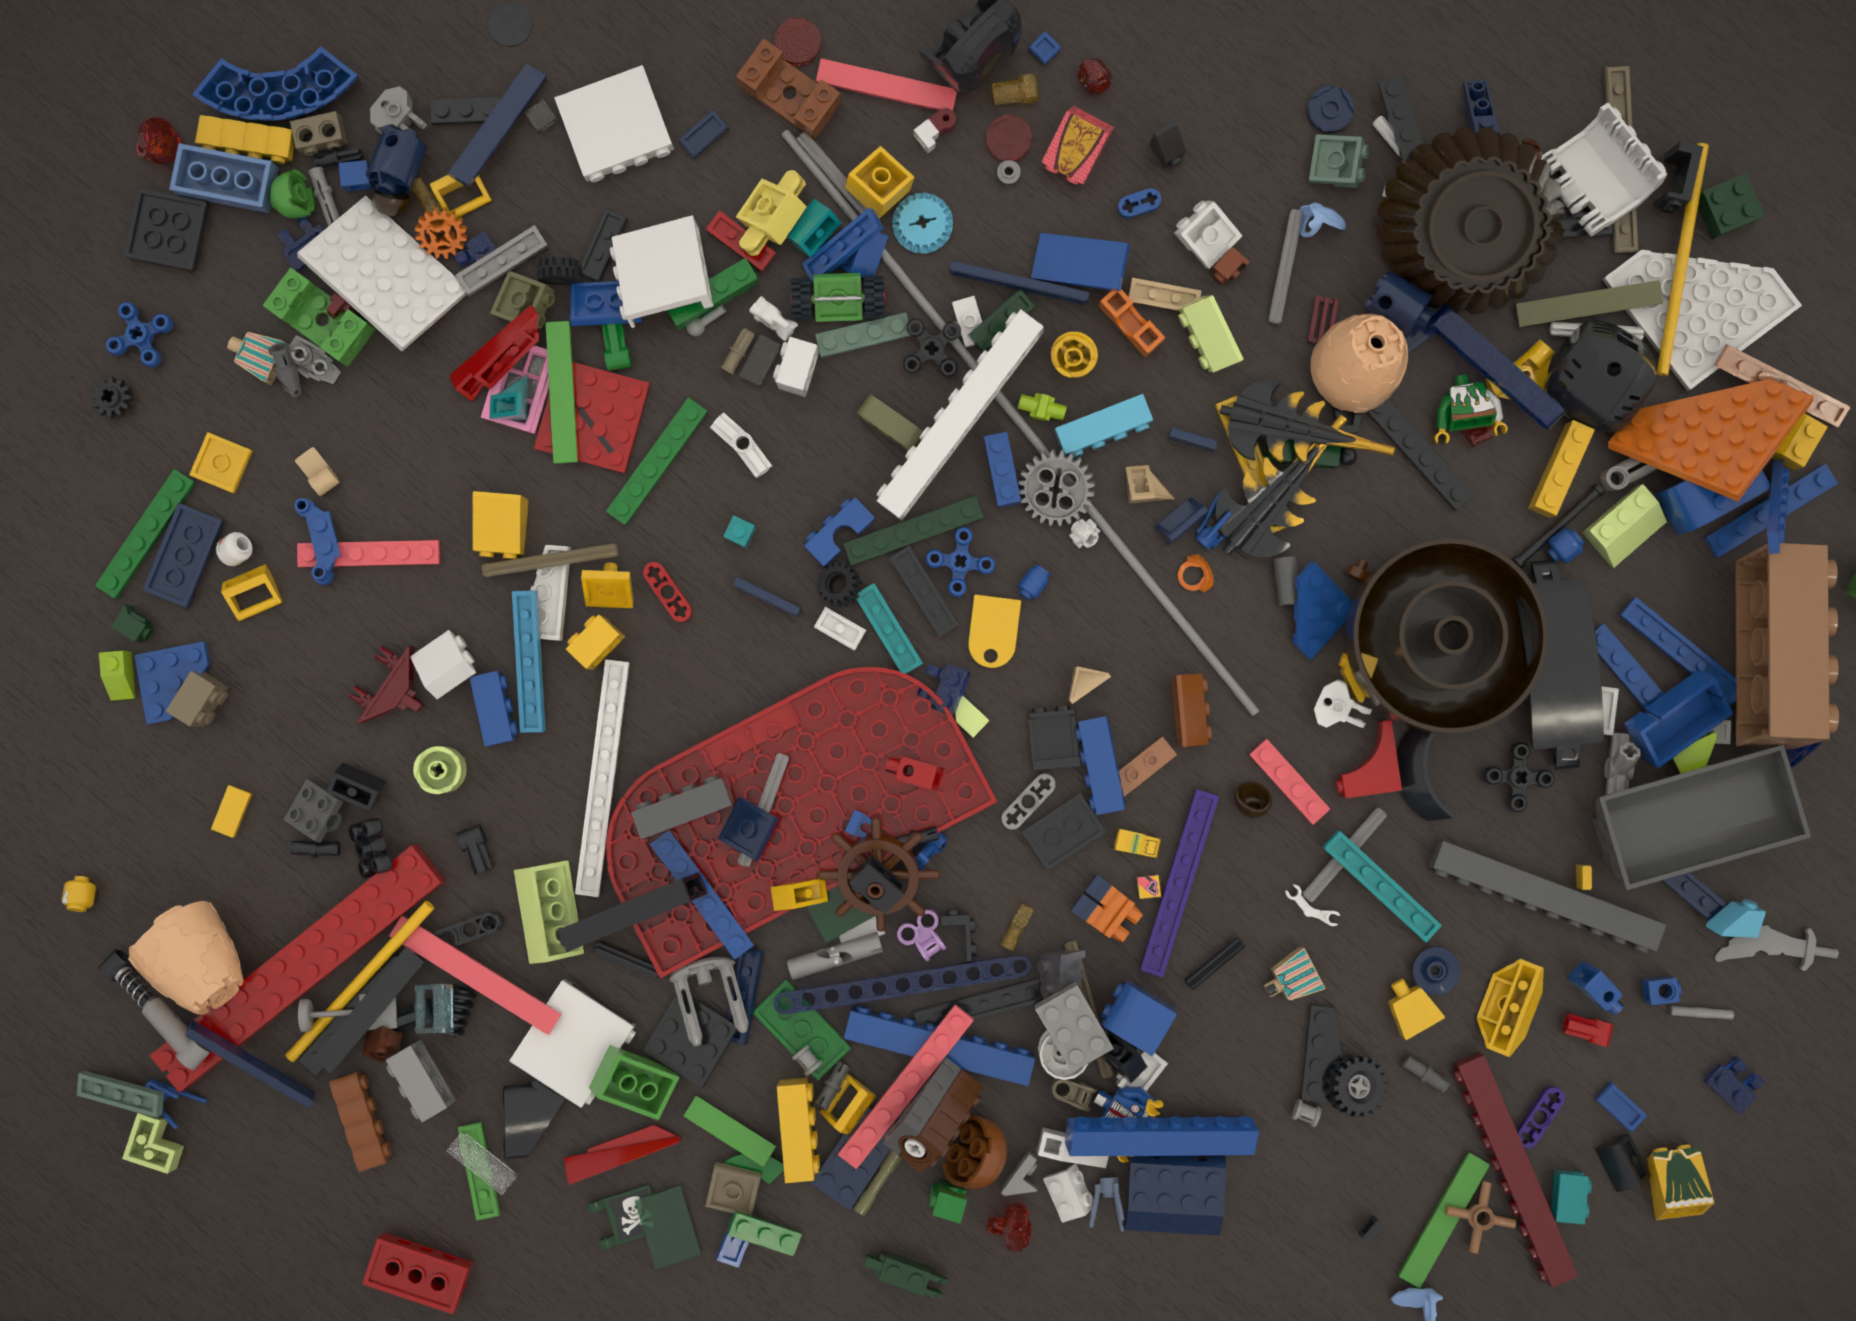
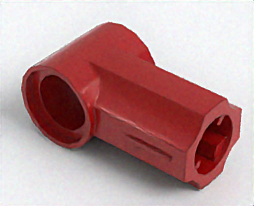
(1593, 1030)

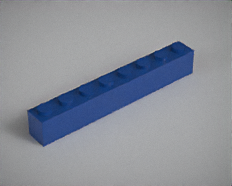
(968, 1053)
(1161, 1136)

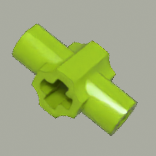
(1042, 407)

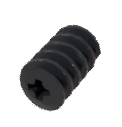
(461, 1003)

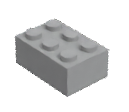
(1073, 1027)
(420, 1081)

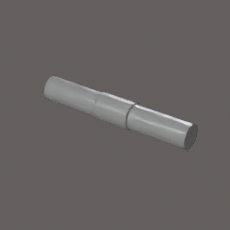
(1700, 1012)

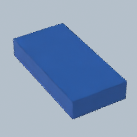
(1620, 1107)

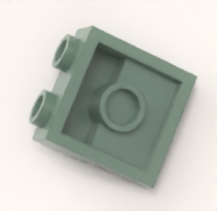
(1338, 160)

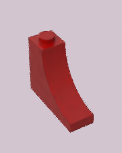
(1378, 772)

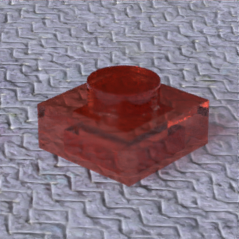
(1478, 435)

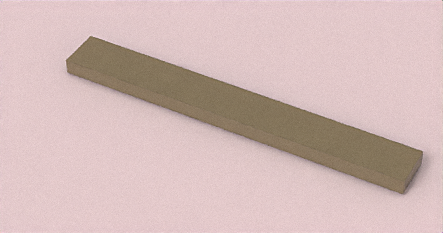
(1619, 96)

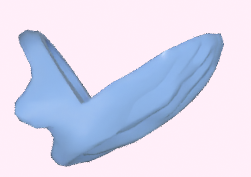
(1321, 214)
(1419, 1298)

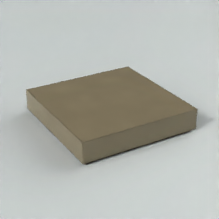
(733, 1189)

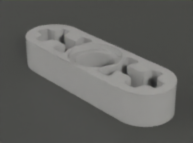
(1044, 792)

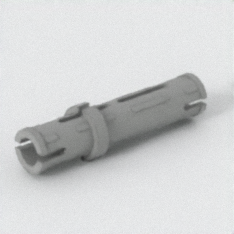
(323, 193)

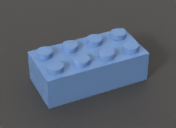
(223, 178)

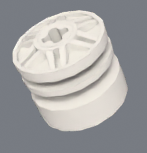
(1053, 1061)

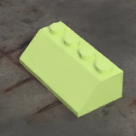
(545, 907)

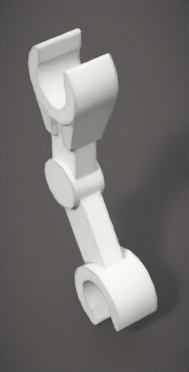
(1309, 911)

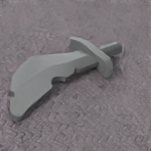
(1774, 944)

